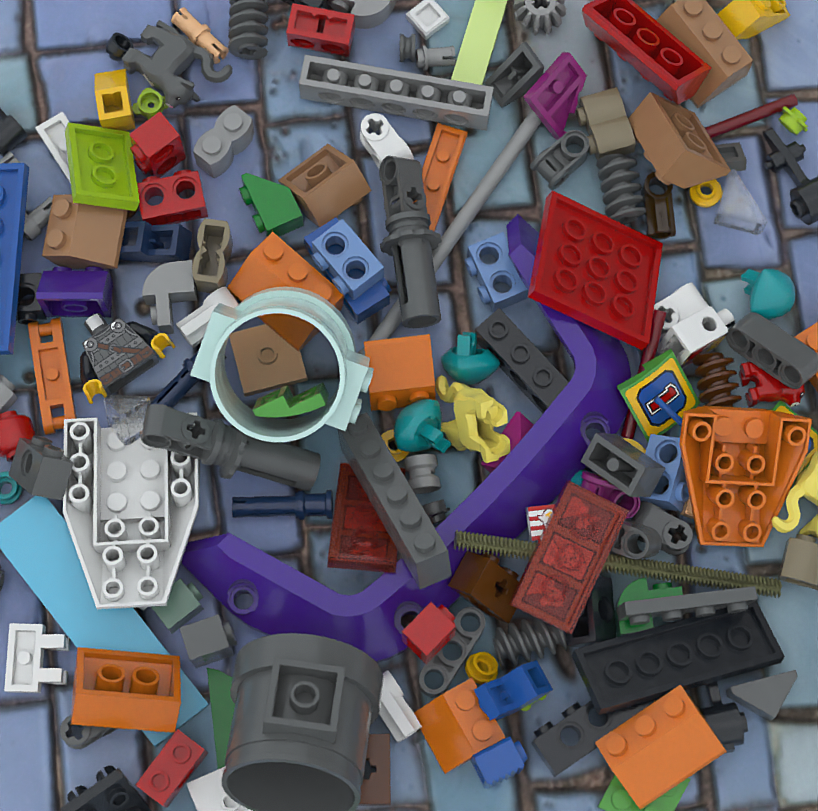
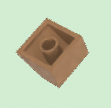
(326, 185)
(83, 234)

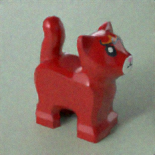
(767, 387)

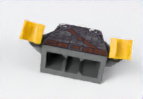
(117, 354)

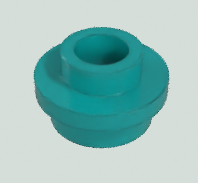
(15, 493)

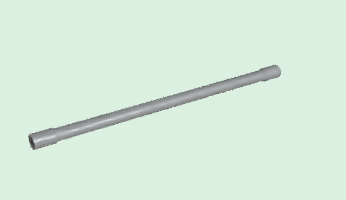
(467, 213)

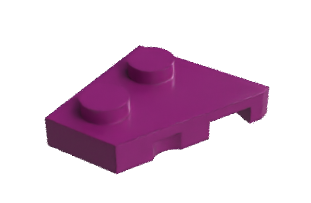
(557, 93)

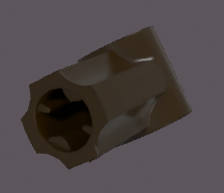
(659, 209)

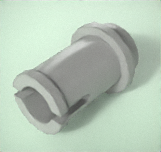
(435, 57)

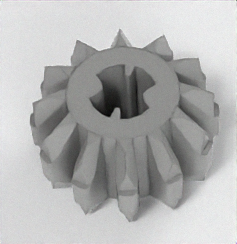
(539, 14)

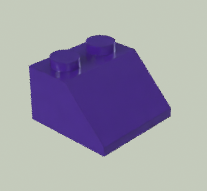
(75, 292)

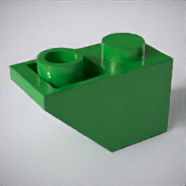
(273, 205)

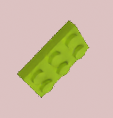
(101, 167)

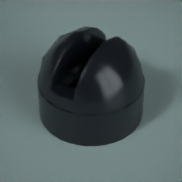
(118, 46)

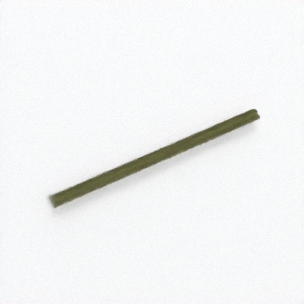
(625, 565)

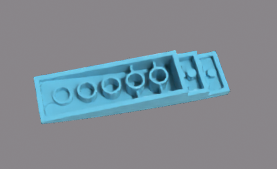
(46, 558)

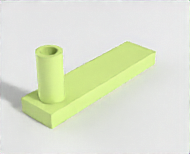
(479, 41)

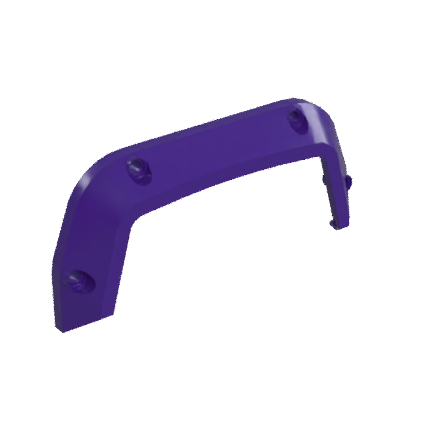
(526, 478)

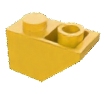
(752, 17)
(114, 100)

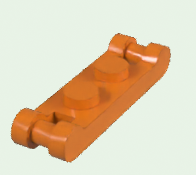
(52, 373)

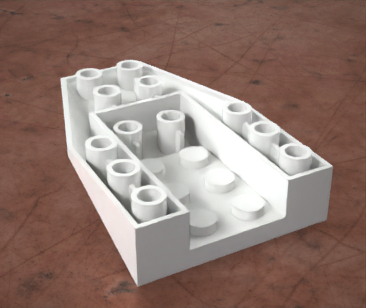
(128, 514)

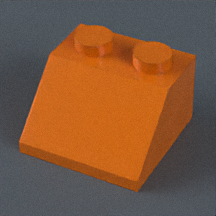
(400, 372)
(457, 726)

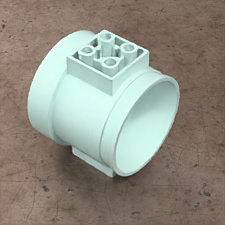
(302, 303)

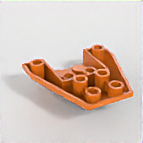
(740, 470)

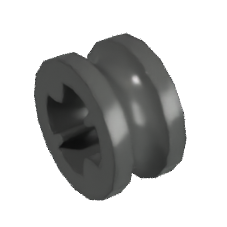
(407, 47)

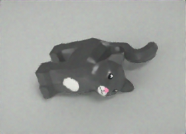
(168, 62)

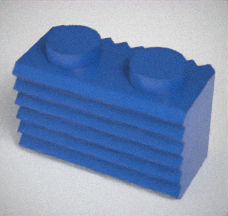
(499, 761)

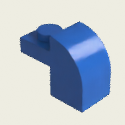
(513, 691)

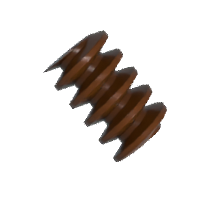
(715, 380)

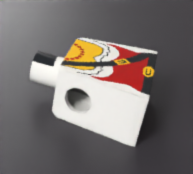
(697, 334)

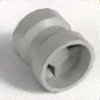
(421, 473)

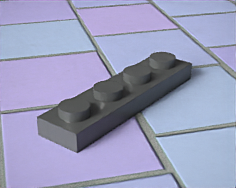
(674, 607)

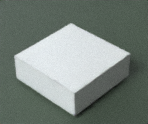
(427, 18)

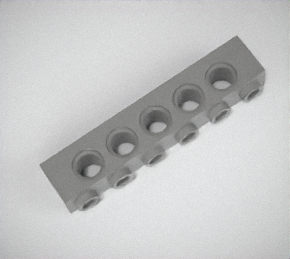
(395, 92)

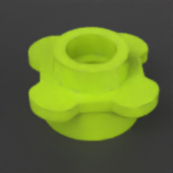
(145, 98)
(793, 120)

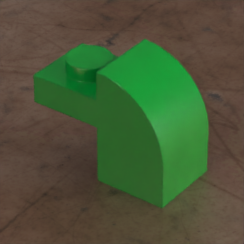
(639, 591)

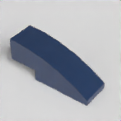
(155, 242)

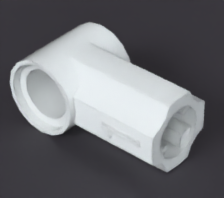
(196, 323)
(395, 711)

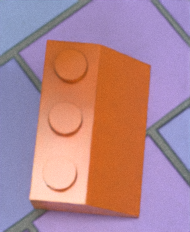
(278, 265)
(126, 690)
(660, 747)

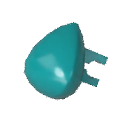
(770, 292)
(467, 363)
(420, 427)

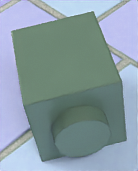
(181, 606)

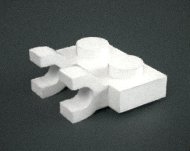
(26, 657)

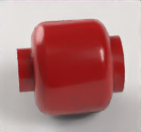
(11, 429)

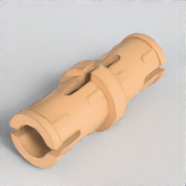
(199, 34)

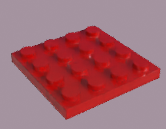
(596, 270)

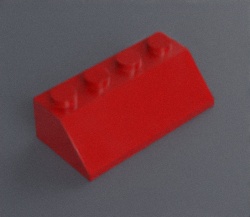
(647, 47)

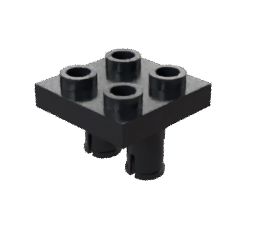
(108, 794)

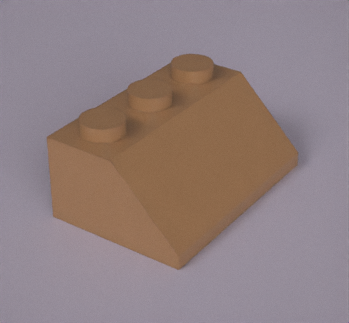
(711, 40)
(676, 143)

